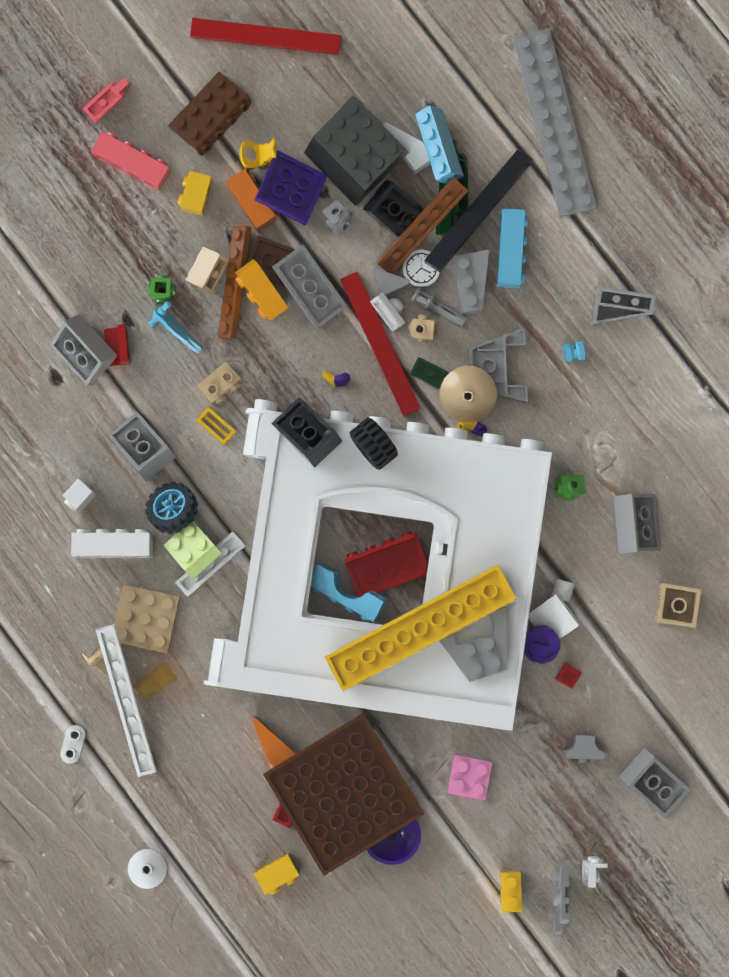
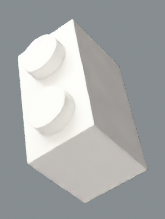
(79, 495)

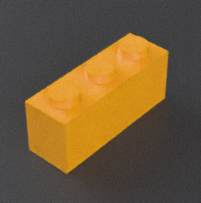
(260, 290)

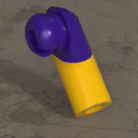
(338, 380)
(474, 427)

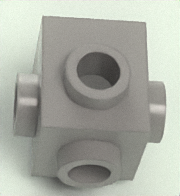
(338, 217)

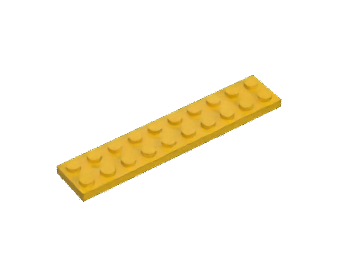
(420, 628)

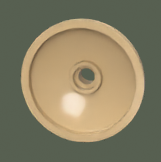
(471, 380)

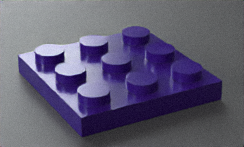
(291, 187)

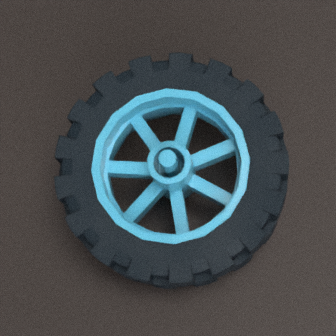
(181, 514)

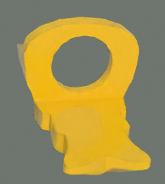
(263, 153)

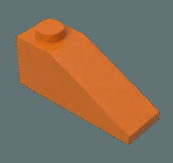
(273, 746)

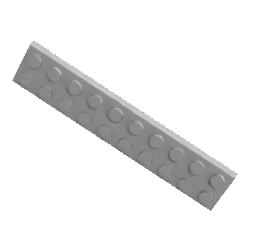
(554, 123)

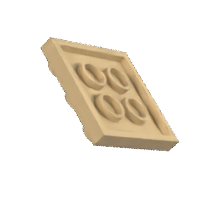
(146, 618)

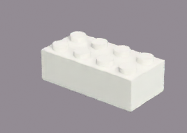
(112, 545)

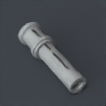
(430, 303)

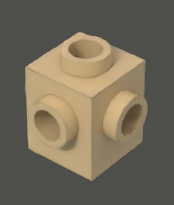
(424, 328)

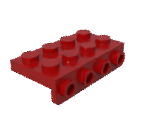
(387, 564)

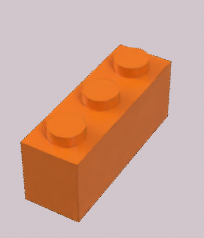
(244, 192)

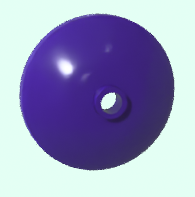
(398, 848)

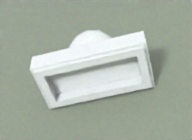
(389, 310)

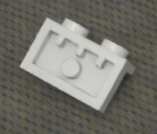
(589, 873)

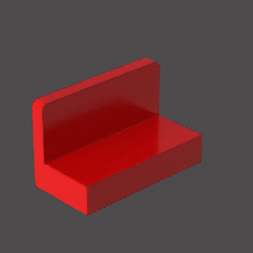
(118, 341)

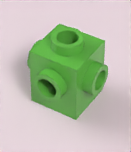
(159, 283)
(569, 486)

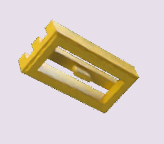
(228, 436)

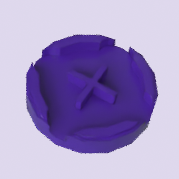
(541, 644)

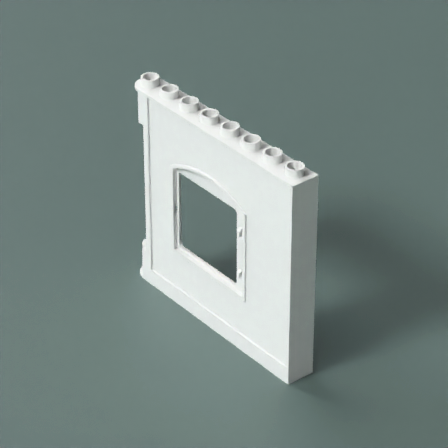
(482, 505)

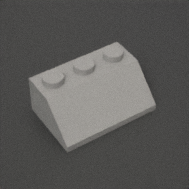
(82, 349)
(636, 523)

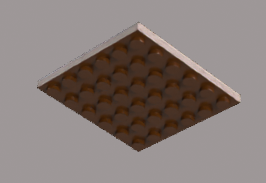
(343, 794)

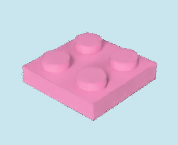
(469, 777)

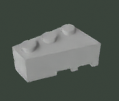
(470, 280)
(620, 304)

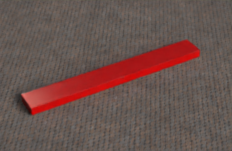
(265, 36)
(380, 344)

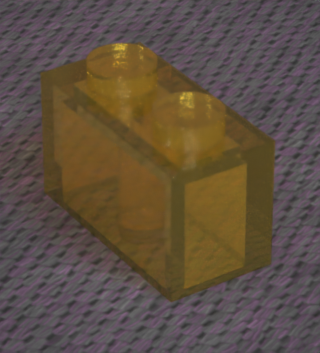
(155, 682)

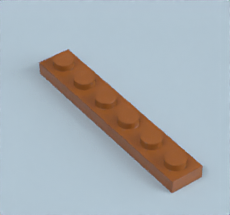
(422, 226)
(232, 291)

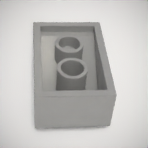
(142, 446)
(654, 783)

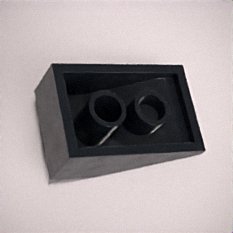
(392, 208)
(307, 432)

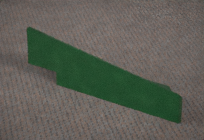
(458, 210)

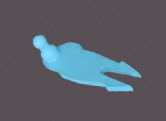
(161, 315)

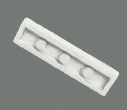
(229, 548)

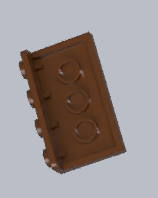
(210, 113)

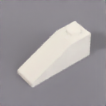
(417, 158)

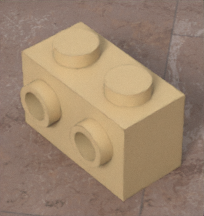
(207, 270)
(219, 384)

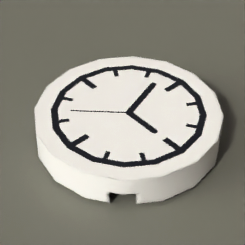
(417, 271)

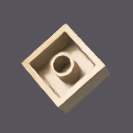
(677, 605)

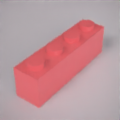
(130, 160)

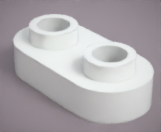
(73, 744)

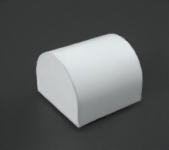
(564, 590)

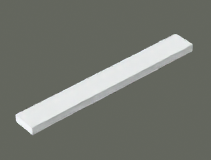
(126, 700)

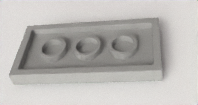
(309, 286)

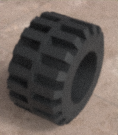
(373, 443)

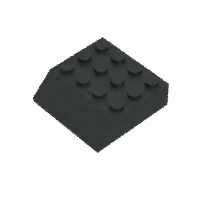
(355, 150)

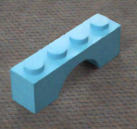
(327, 581)

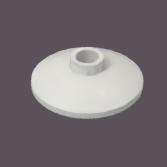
(154, 861)

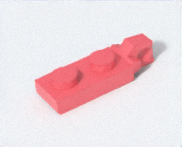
(106, 100)

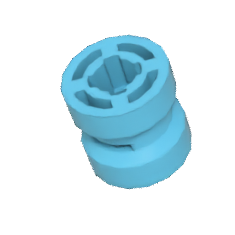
(573, 351)

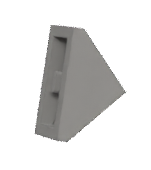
(389, 283)

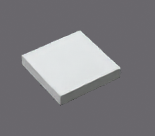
(555, 615)

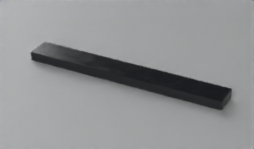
(478, 211)

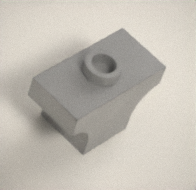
(584, 749)

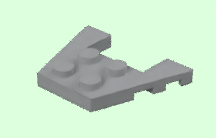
(492, 358)
(482, 655)
(560, 899)

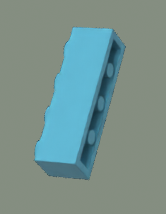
(439, 144)
(511, 248)

